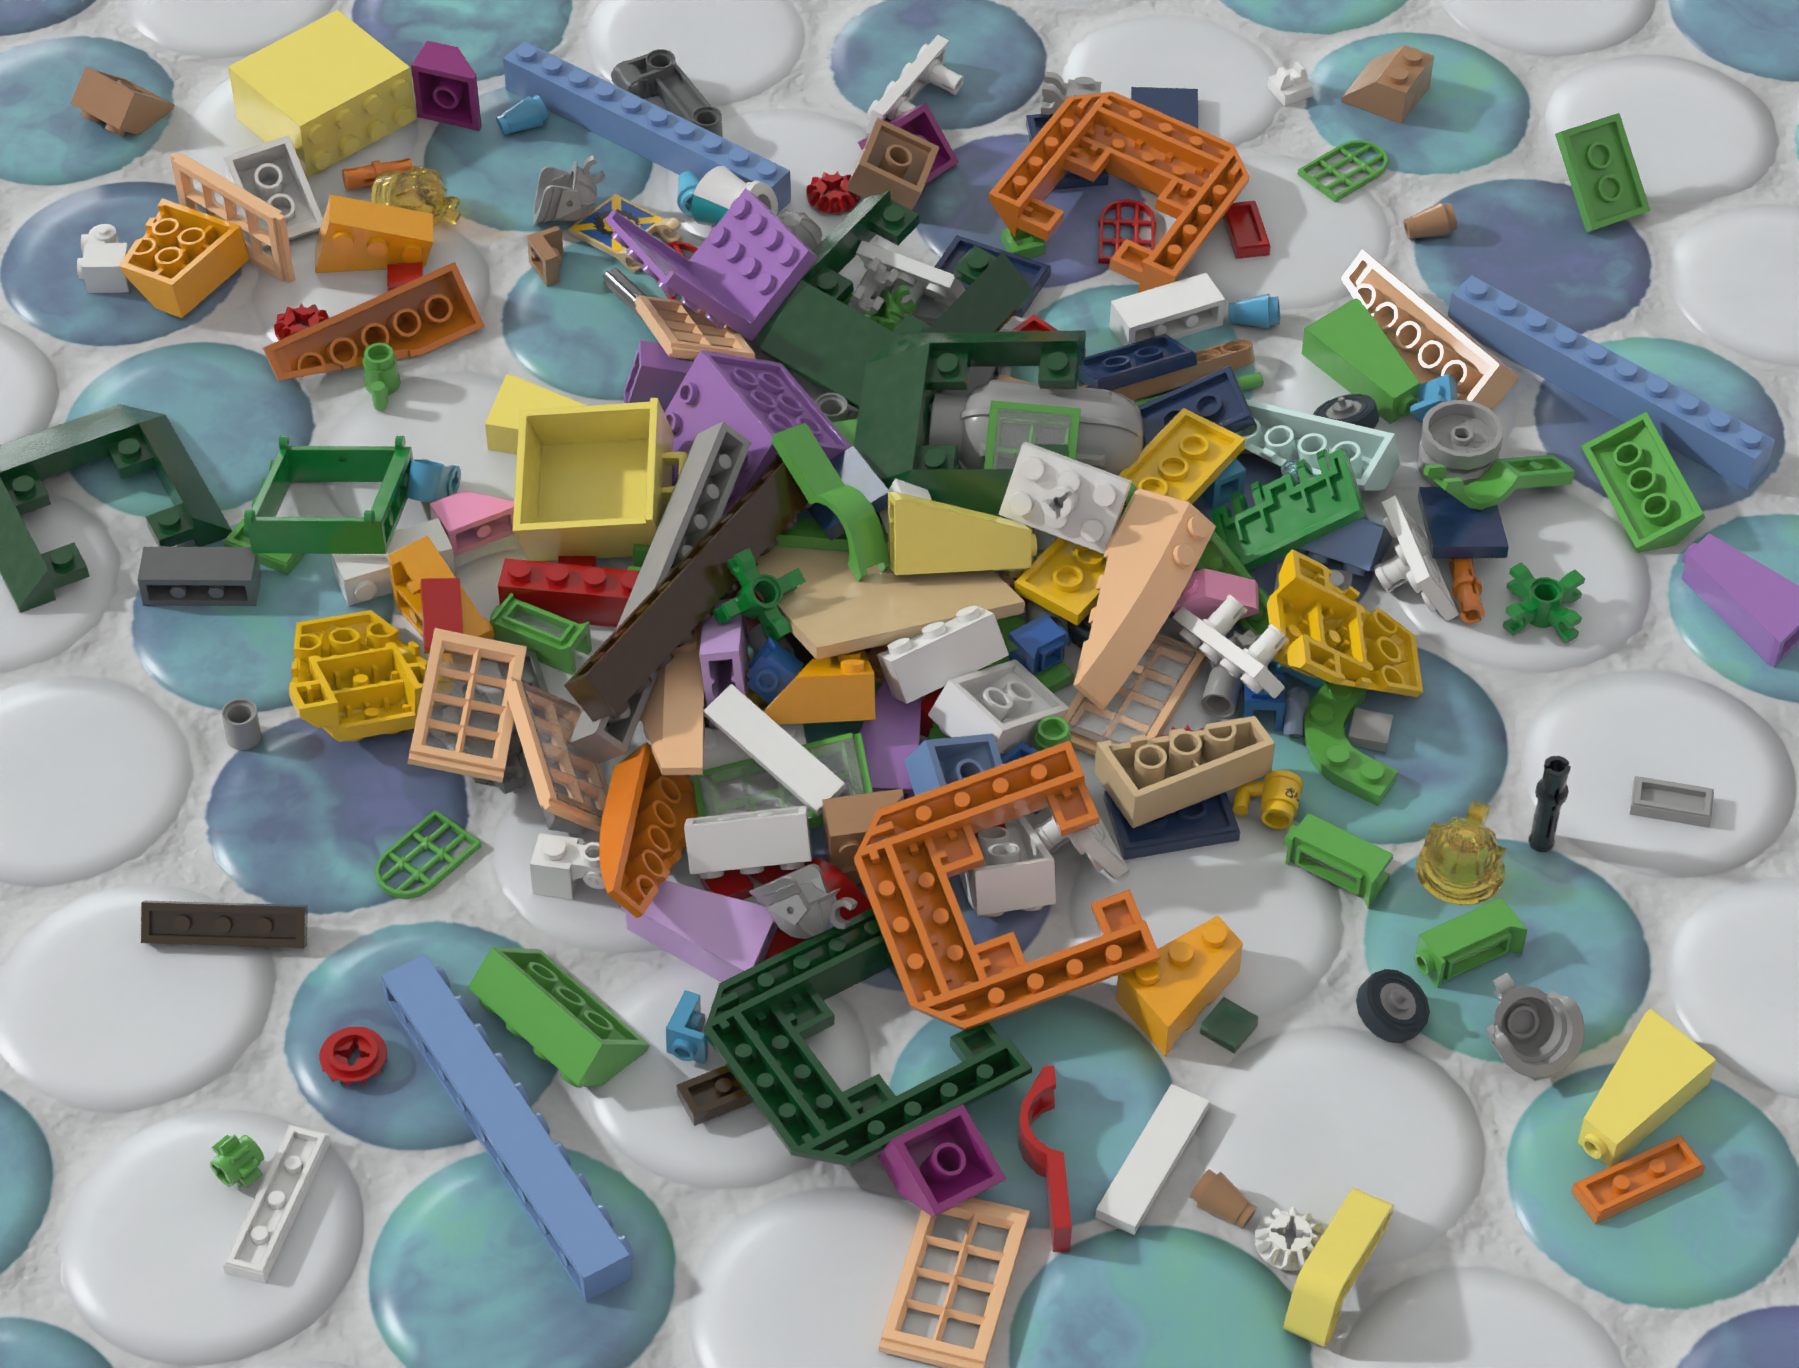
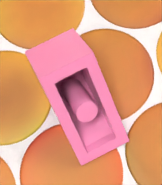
(473, 519)
(1210, 588)

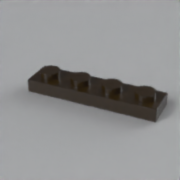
(224, 924)

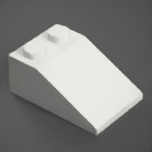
(276, 177)
(996, 701)
(1015, 872)

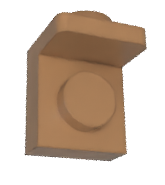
(545, 254)

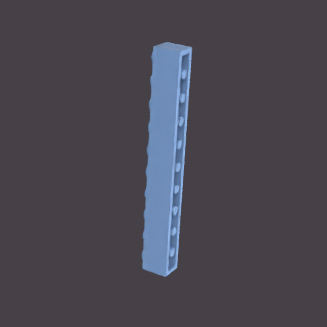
(634, 121)
(1611, 382)
(508, 1128)

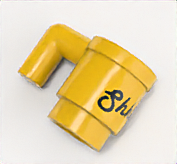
(1279, 799)

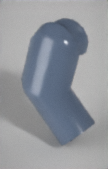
(1296, 705)

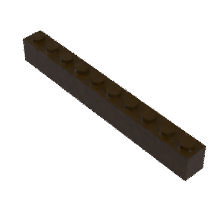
(686, 595)

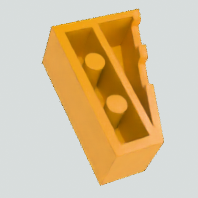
(370, 236)
(424, 561)
(1174, 990)

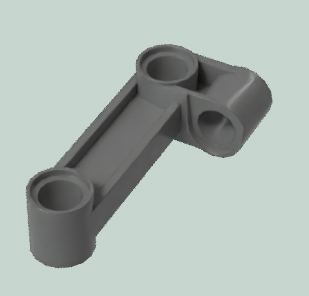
(661, 76)

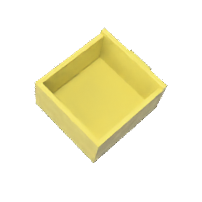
(592, 479)

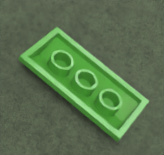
(1644, 484)

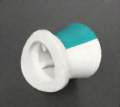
(719, 190)

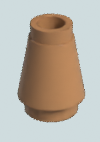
(1431, 222)
(1223, 1199)

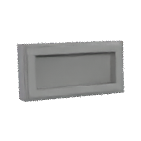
(1671, 801)

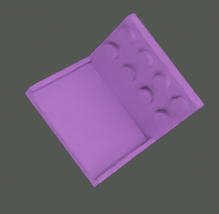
(736, 272)
(755, 401)

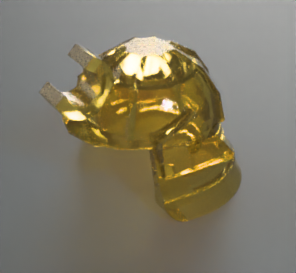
(416, 190)
(1462, 859)

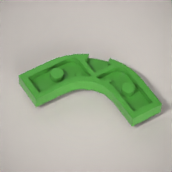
(1332, 751)

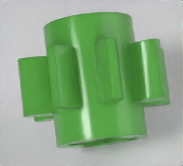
(237, 1160)

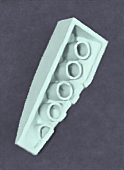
(1296, 435)

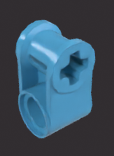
(432, 480)

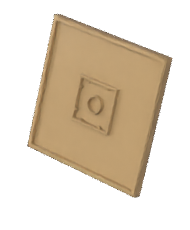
(843, 615)

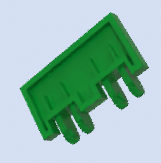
(1291, 513)

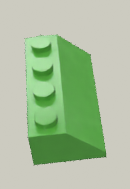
(556, 1015)

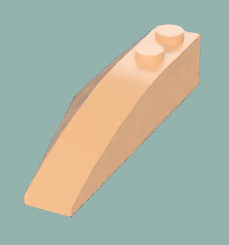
(1426, 336)
(1142, 581)
(675, 713)

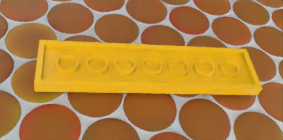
(1175, 464)

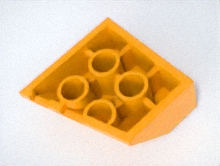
(183, 257)
(828, 691)

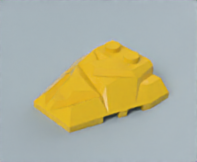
(1337, 636)
(355, 676)

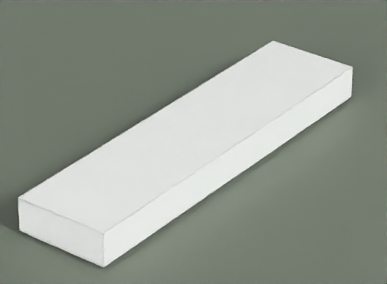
(774, 749)
(1152, 1159)
(276, 1204)

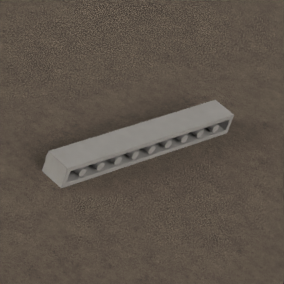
(690, 513)

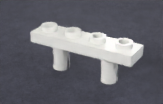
(914, 76)
(1248, 662)

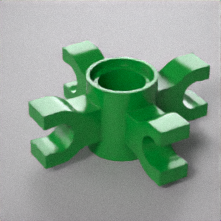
(772, 589)
(1543, 602)

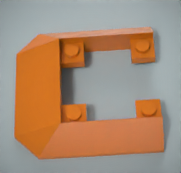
(1094, 132)
(932, 837)

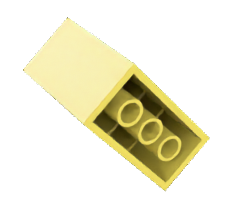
(325, 90)

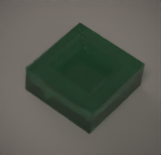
(1229, 1025)

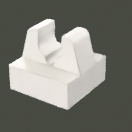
(1290, 85)

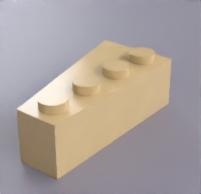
(1183, 768)

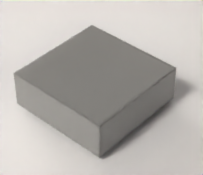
(1370, 730)

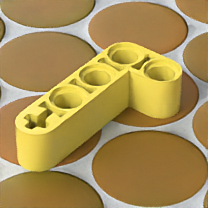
(1336, 1266)

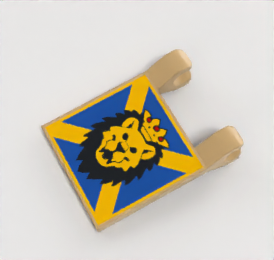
(598, 233)

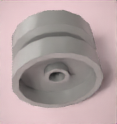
(1461, 438)

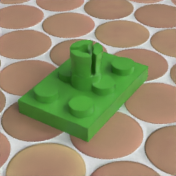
(1602, 172)

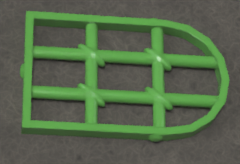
(1344, 178)
(426, 842)

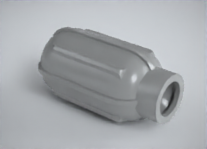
(1108, 426)

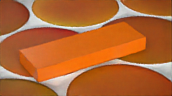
(1637, 1179)

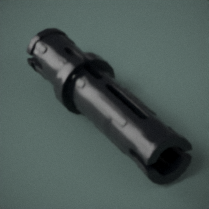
(1551, 794)

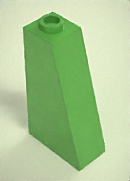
(1362, 359)

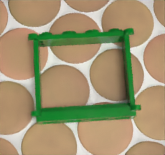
(330, 534)

